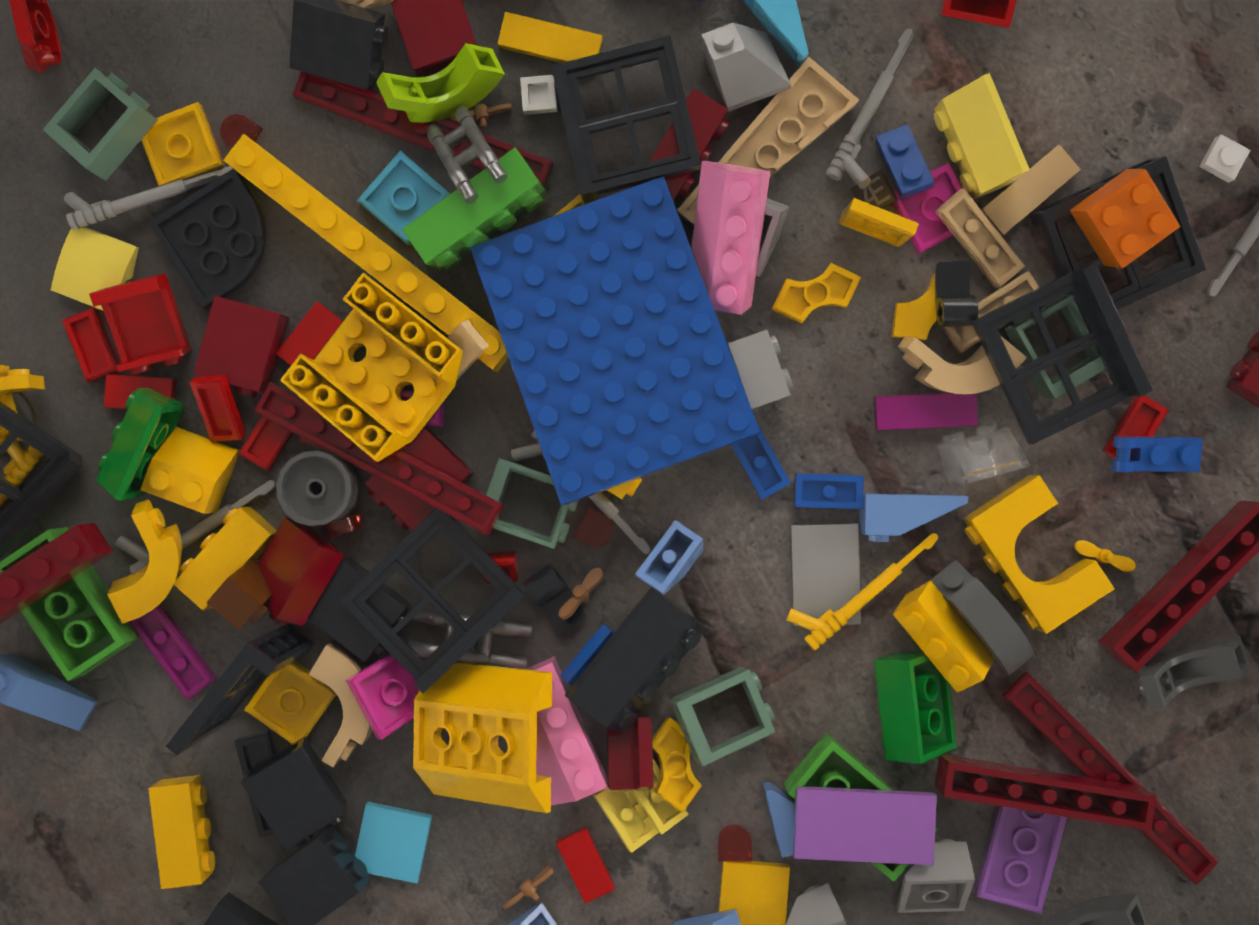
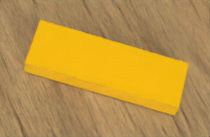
(546, 39)

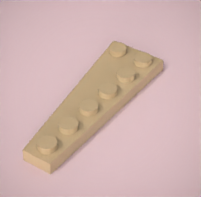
(786, 125)

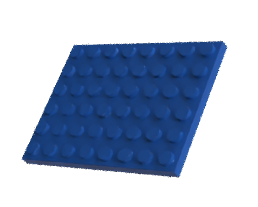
(614, 341)

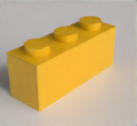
(239, 540)
(944, 636)
(181, 831)

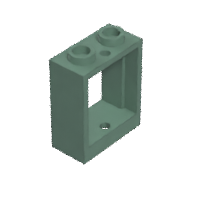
(118, 140)
(1079, 372)
(497, 489)
(690, 725)

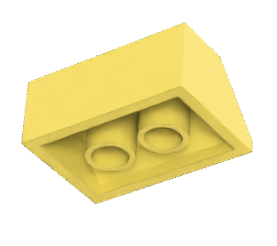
(980, 138)

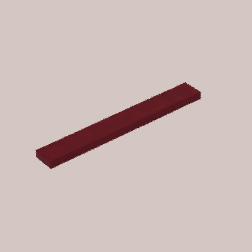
(371, 110)
(396, 469)
(1097, 763)

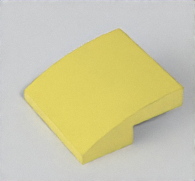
(92, 263)
(638, 813)

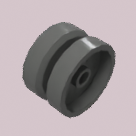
(299, 491)

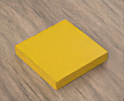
(182, 145)
(878, 223)
(291, 702)
(755, 891)

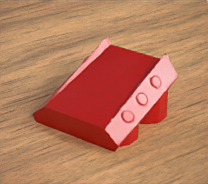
(36, 33)

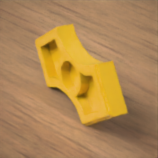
(802, 297)
(917, 316)
(676, 780)

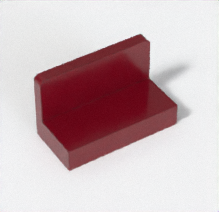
(631, 757)

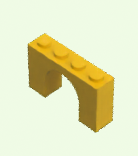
(996, 530)

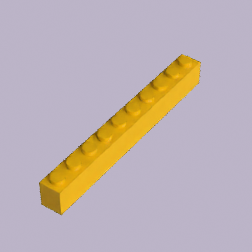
(361, 245)

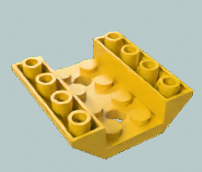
(366, 395)
(475, 709)

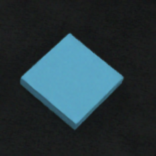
(401, 194)
(393, 841)

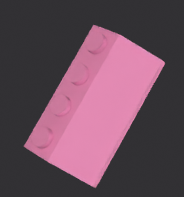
(729, 232)
(565, 745)

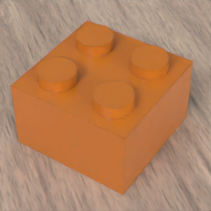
(1125, 218)

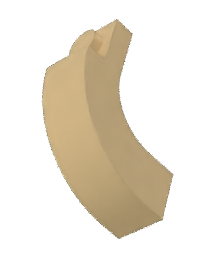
(966, 377)
(332, 669)

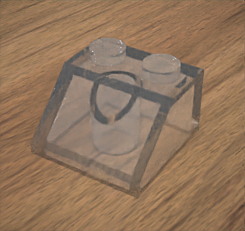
(979, 456)

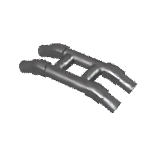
(478, 149)
(482, 655)

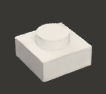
(538, 94)
(1224, 158)

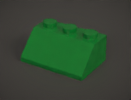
(136, 440)
(914, 708)

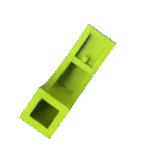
(436, 96)

